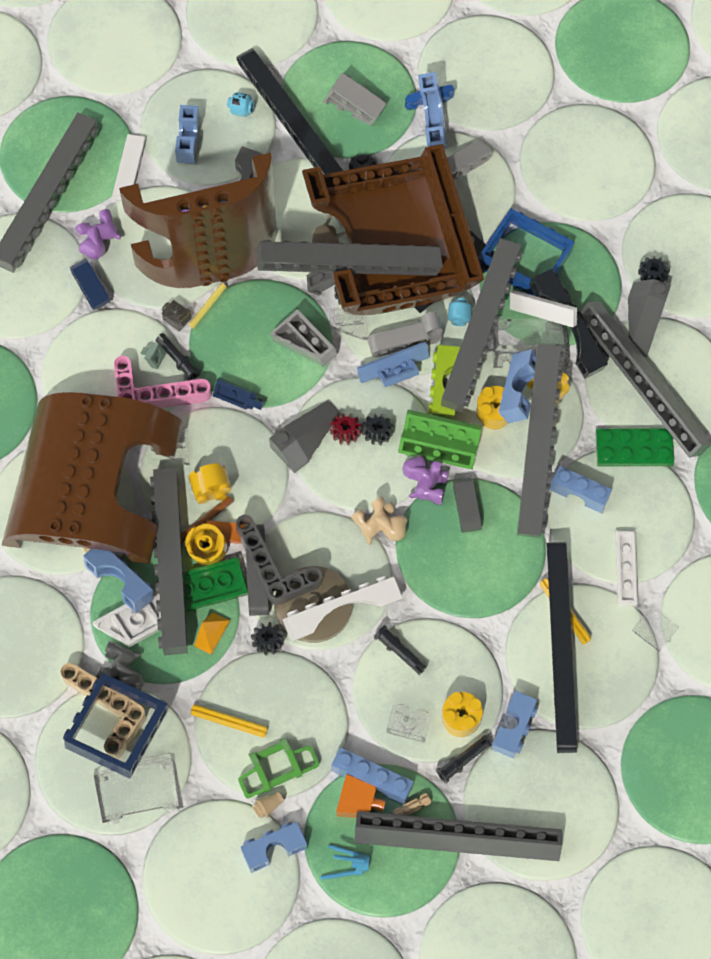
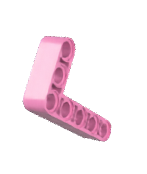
(156, 391)

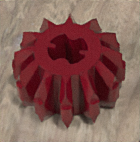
(339, 432)

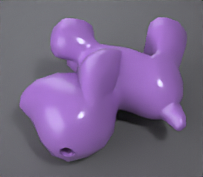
(93, 246)
(417, 470)

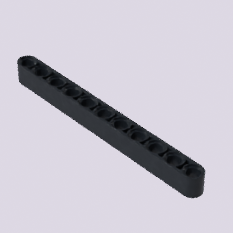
(287, 112)
(561, 648)

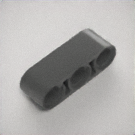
(467, 505)

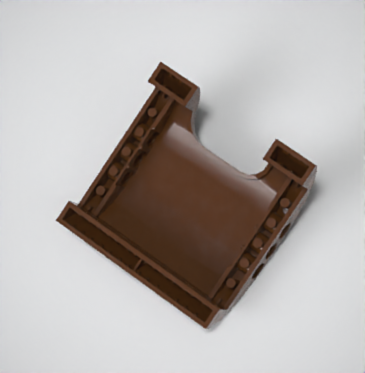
(403, 206)
(207, 241)
(75, 471)

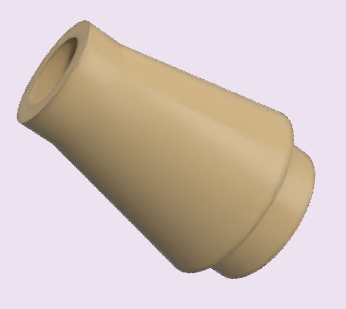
(266, 805)

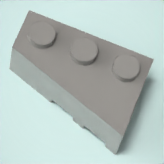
(355, 99)
(304, 339)

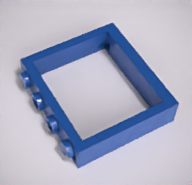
(535, 228)

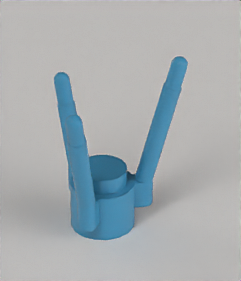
(359, 862)

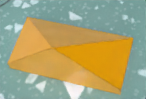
(211, 632)

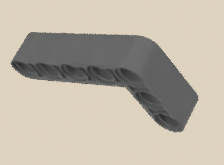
(269, 567)

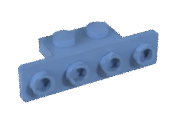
(394, 367)

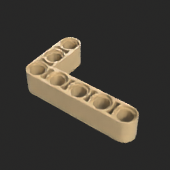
(109, 703)

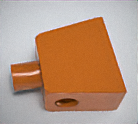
(358, 796)

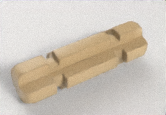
(413, 805)

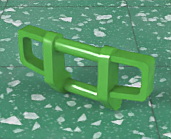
(267, 785)

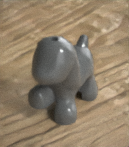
(121, 664)

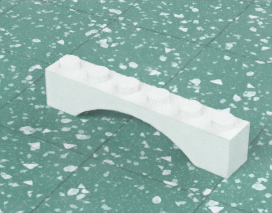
(379, 594)

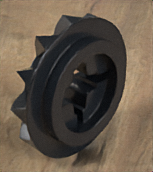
(363, 158)

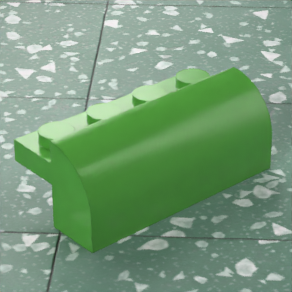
(440, 439)

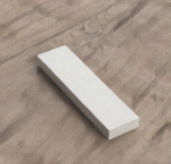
(129, 163)
(543, 308)
(626, 568)

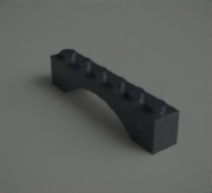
(589, 357)

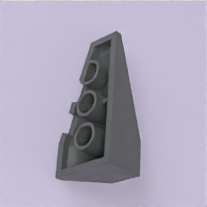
(644, 311)
(302, 437)

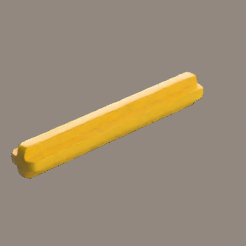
(576, 625)
(229, 720)

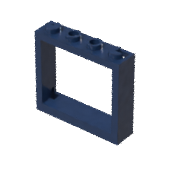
(103, 759)

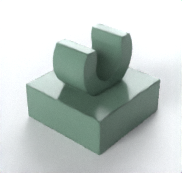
(153, 355)

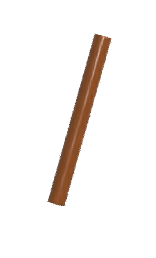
(210, 515)

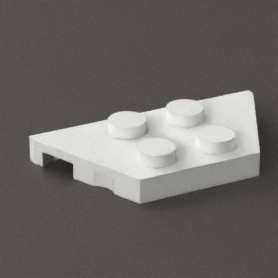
(130, 626)

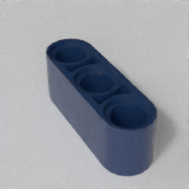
(89, 284)

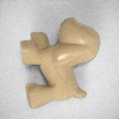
(392, 527)

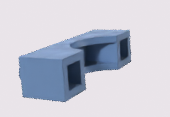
(433, 109)
(514, 404)
(135, 593)
(389, 783)

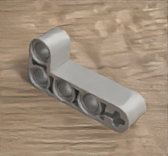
(469, 158)
(401, 338)

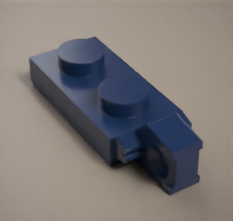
(237, 395)

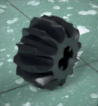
(653, 269)
(383, 433)
(274, 642)

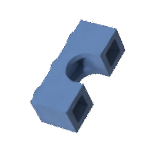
(188, 134)
(591, 492)
(509, 740)
(288, 837)

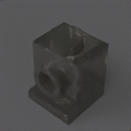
(179, 319)

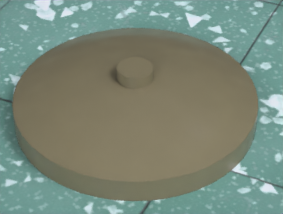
(334, 621)

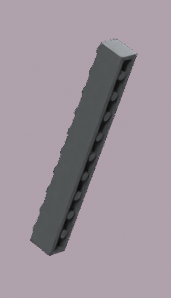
(46, 191)
(339, 256)
(480, 327)
(645, 379)
(539, 440)
(169, 562)
(458, 836)

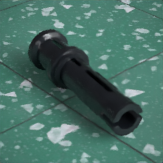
(183, 363)
(393, 644)
(457, 763)

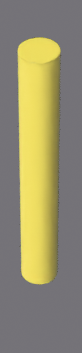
(209, 303)

